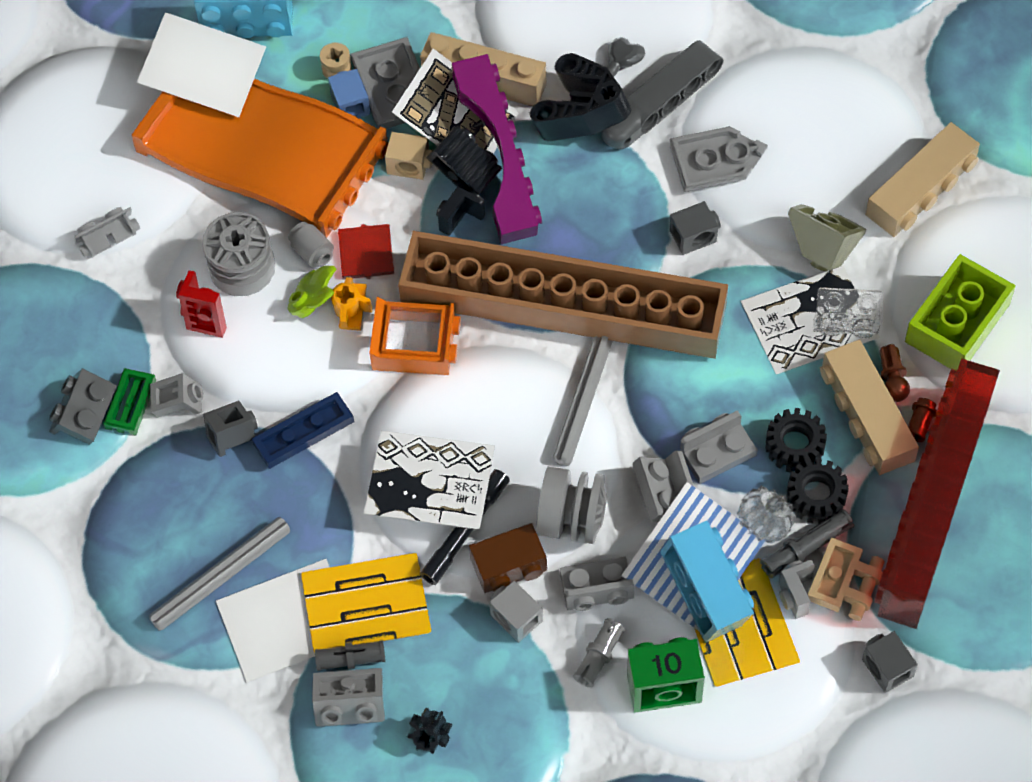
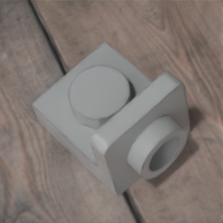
(175, 395)

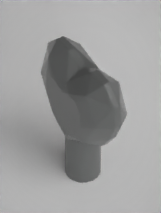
(623, 54)

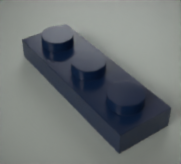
(303, 430)

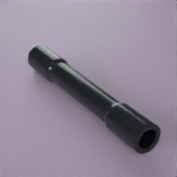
(444, 555)

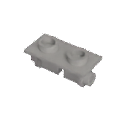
(116, 224)

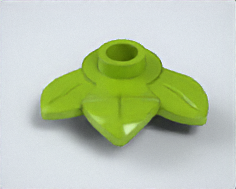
(311, 291)

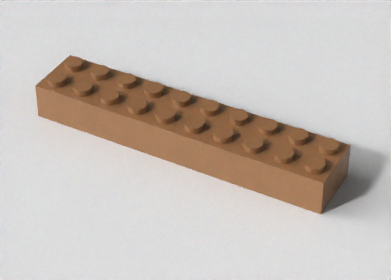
(565, 294)

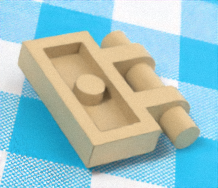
(835, 575)

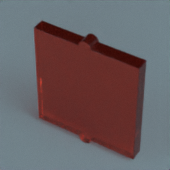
(366, 251)

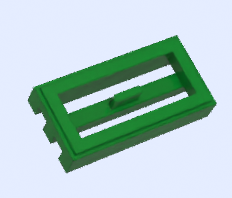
(123, 425)

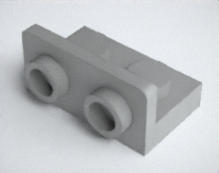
(717, 447)
(661, 481)
(596, 584)
(348, 697)

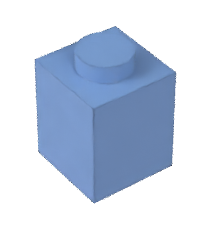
(349, 93)

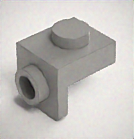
(792, 591)

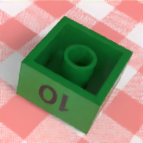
(665, 674)

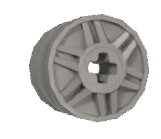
(239, 254)
(570, 505)

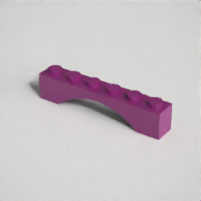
(478, 91)

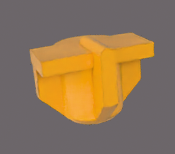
(350, 303)

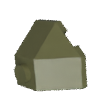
(824, 237)

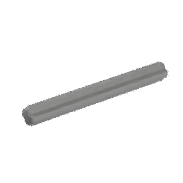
(582, 400)
(219, 573)

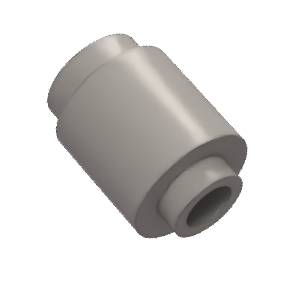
(311, 244)

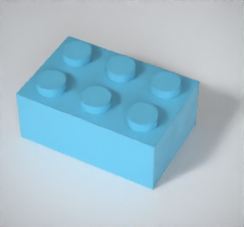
(247, 17)
(707, 580)

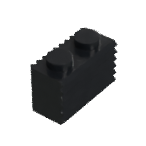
(464, 161)

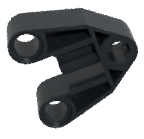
(594, 103)

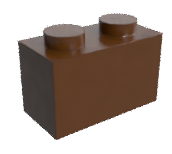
(508, 558)

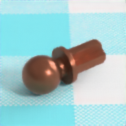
(894, 373)

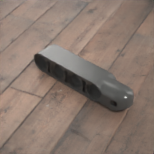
(664, 93)

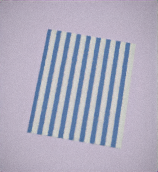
(687, 510)

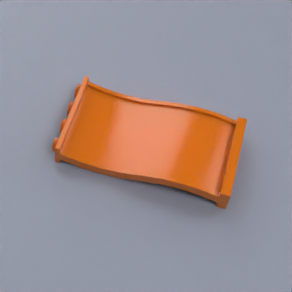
(277, 151)

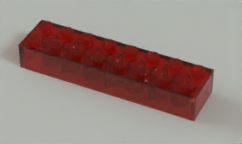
(935, 493)

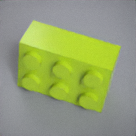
(959, 312)

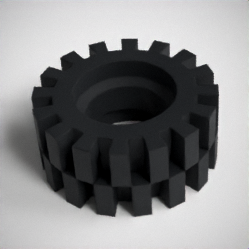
(795, 423)
(817, 473)

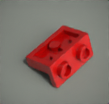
(200, 307)

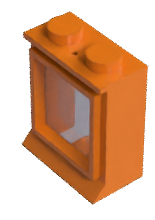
(414, 337)

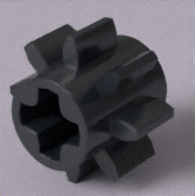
(429, 730)

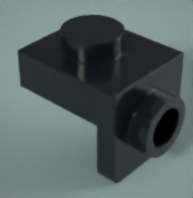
(453, 210)

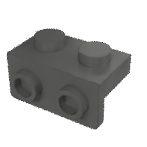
(82, 406)

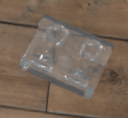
(848, 312)

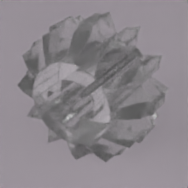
(766, 515)

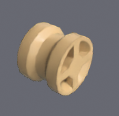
(328, 57)

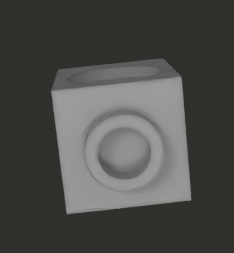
(515, 610)

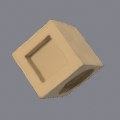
(407, 155)

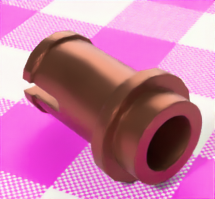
(922, 415)

